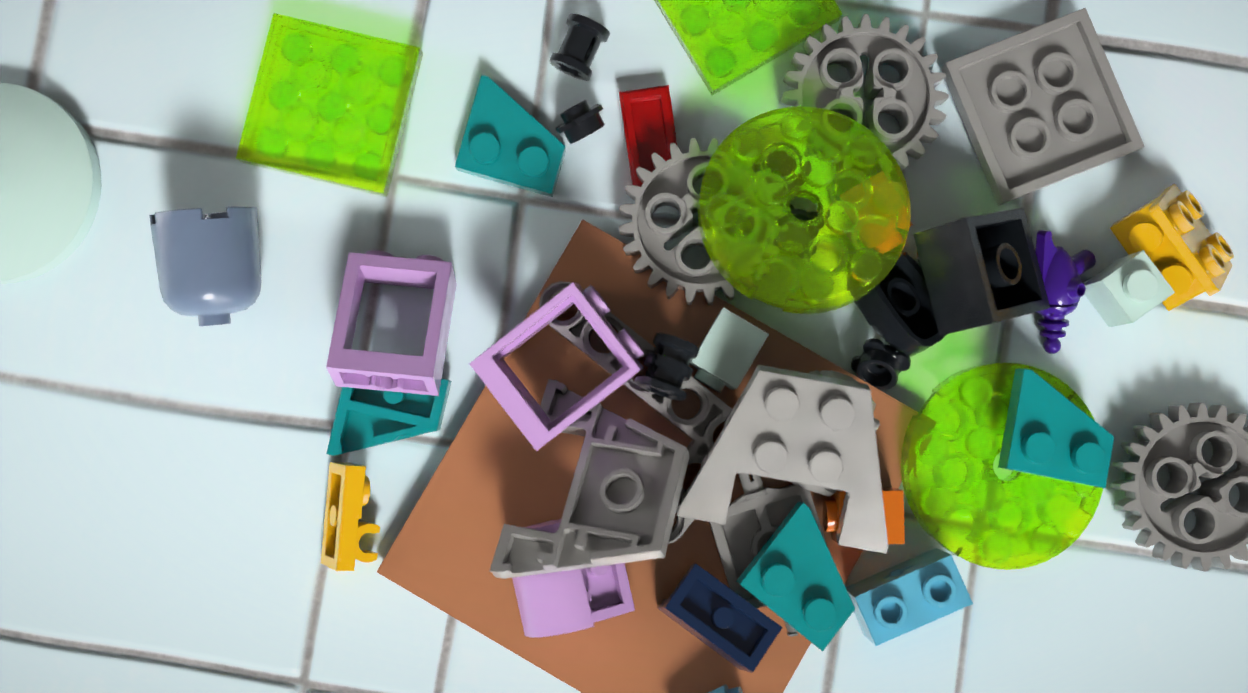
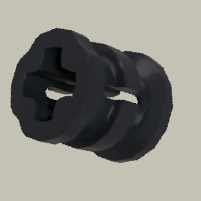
(668, 366)

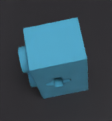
(908, 596)

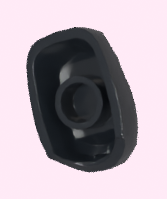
(901, 309)

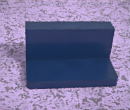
(720, 618)

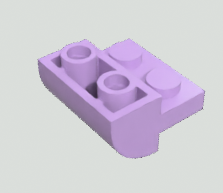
(571, 598)

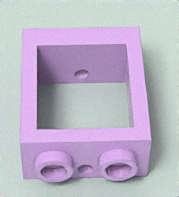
(391, 370)
(513, 394)

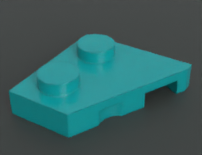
(508, 143)
(381, 417)
(1052, 435)
(799, 579)

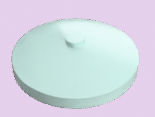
(45, 183)

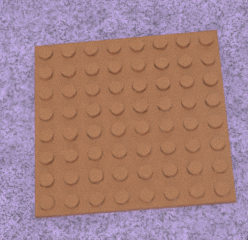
(500, 479)

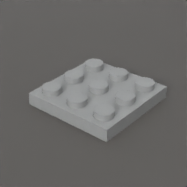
(1042, 106)

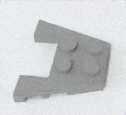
(802, 433)
(617, 500)

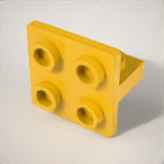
(1177, 244)

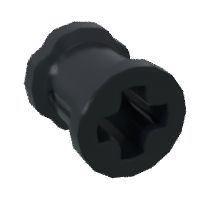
(579, 46)

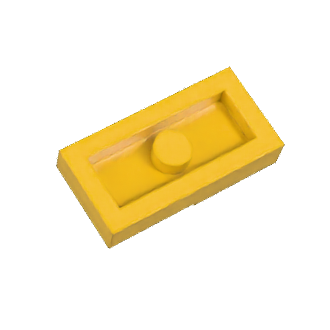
(346, 494)

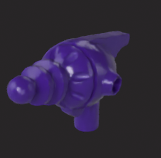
(1062, 286)

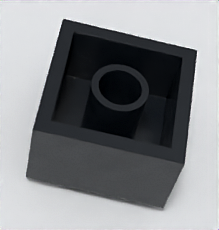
(981, 270)

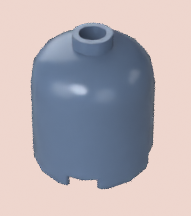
(207, 263)

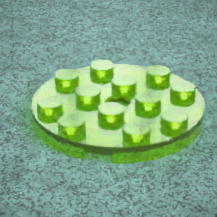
(795, 261)
(954, 484)

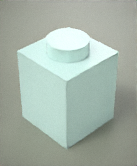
(1127, 289)
(727, 351)

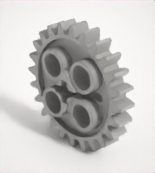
(908, 100)
(671, 186)
(1178, 445)

